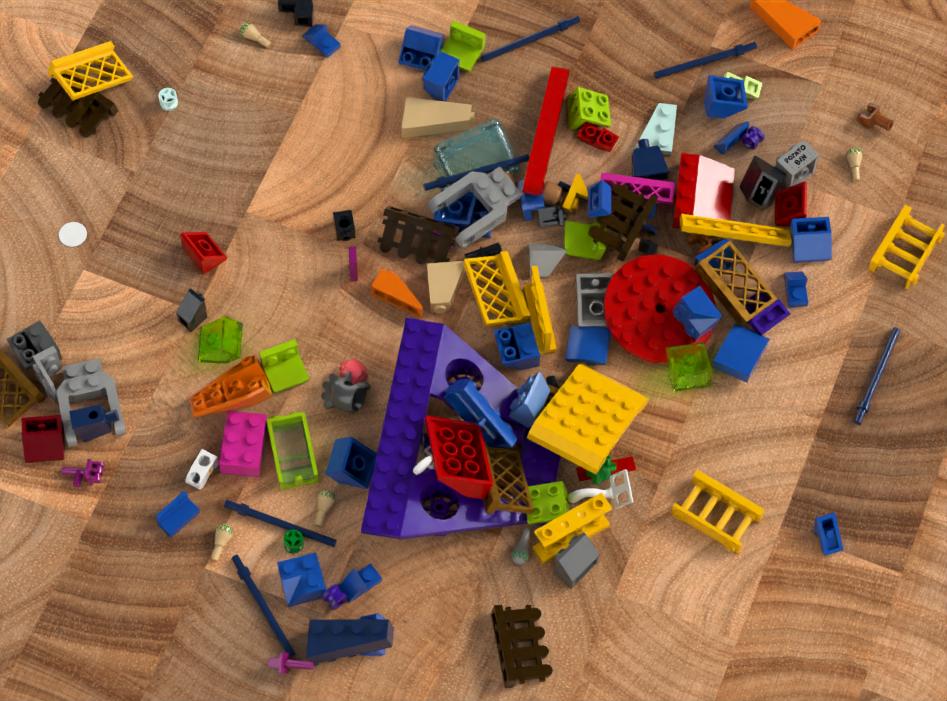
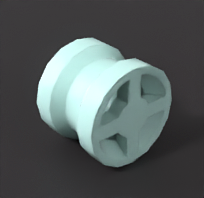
(165, 95)

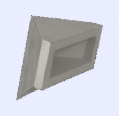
(545, 257)

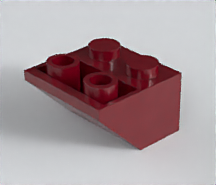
(43, 438)

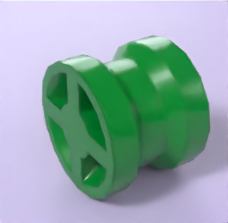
(291, 538)

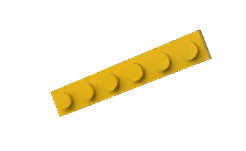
(735, 230)

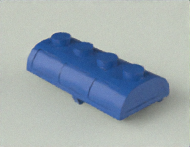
(475, 408)

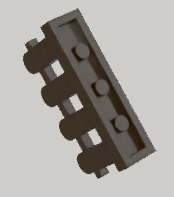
(85, 104)
(410, 229)
(623, 229)
(515, 654)

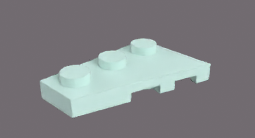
(661, 128)

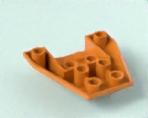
(235, 389)

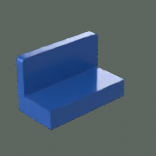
(530, 202)
(177, 514)

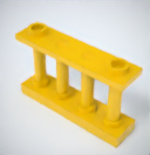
(896, 232)
(718, 493)
(584, 518)

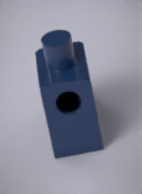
(648, 162)
(92, 421)

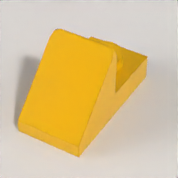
(577, 190)

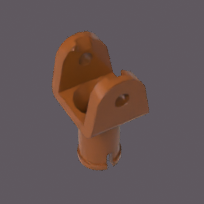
(875, 118)
(705, 241)

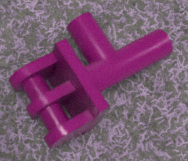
(91, 472)
(283, 663)

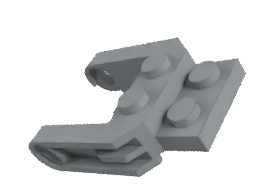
(494, 192)
(82, 383)

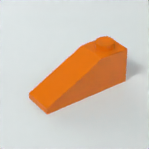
(393, 290)

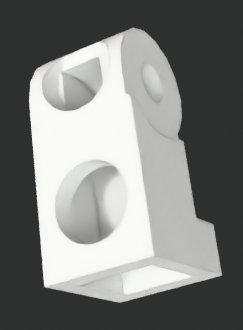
(201, 469)

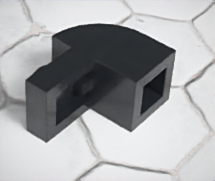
(302, 11)

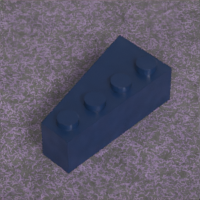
(346, 637)

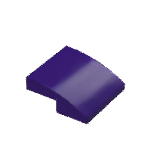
(768, 317)

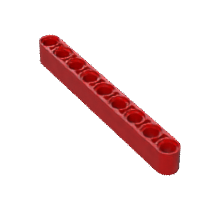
(546, 131)

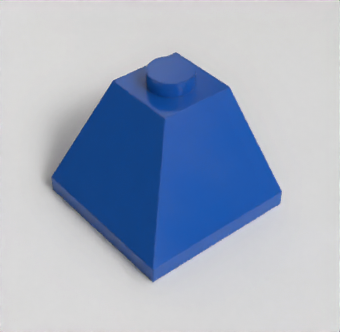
(724, 97)

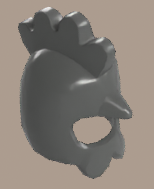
(343, 394)

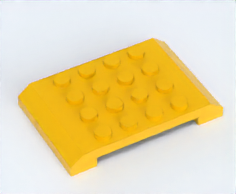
(587, 418)

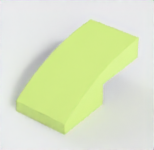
(752, 86)

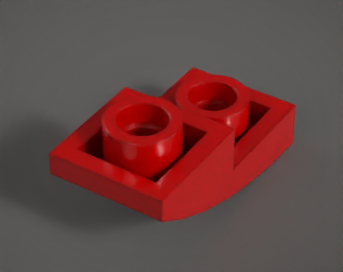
(597, 138)

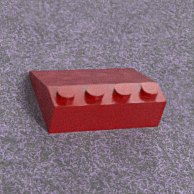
(703, 188)
(460, 456)

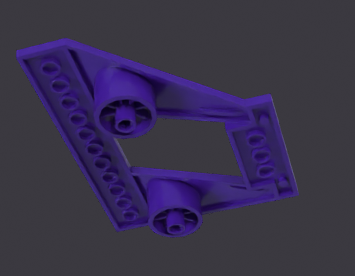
(424, 366)

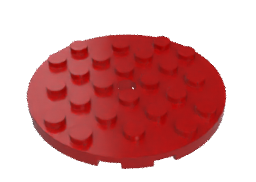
(632, 302)

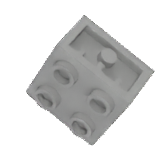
(47, 364)

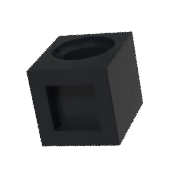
(344, 218)

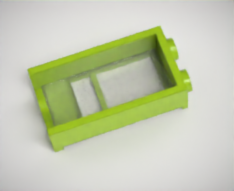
(292, 450)

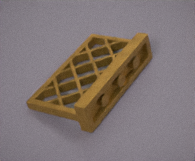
(724, 294)
(23, 383)
(492, 500)

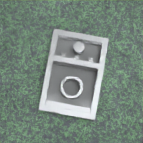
(590, 297)

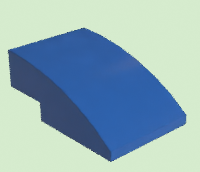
(463, 212)
(740, 353)

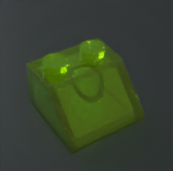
(220, 341)
(689, 367)

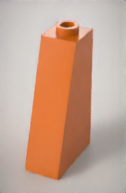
(787, 20)

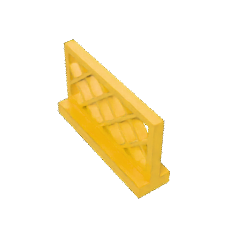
(83, 60)
(511, 289)
(539, 313)

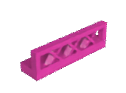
(643, 185)

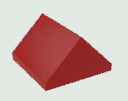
(791, 204)
(202, 250)

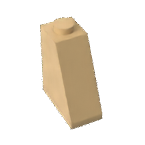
(443, 284)

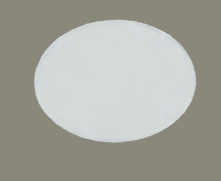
(72, 234)

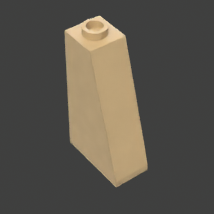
(434, 117)

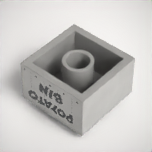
(797, 164)

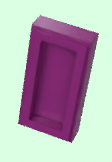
(353, 264)

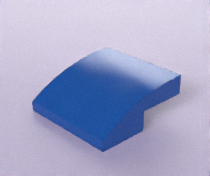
(588, 345)

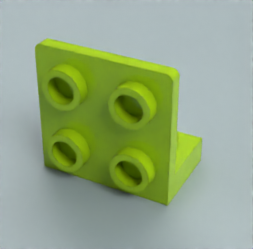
(464, 44)
(589, 107)
(579, 243)
(283, 366)
(548, 502)

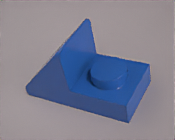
(322, 40)
(796, 289)
(828, 532)
(359, 582)

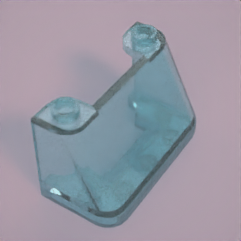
(474, 149)

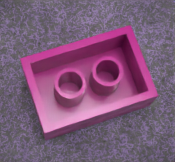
(243, 444)

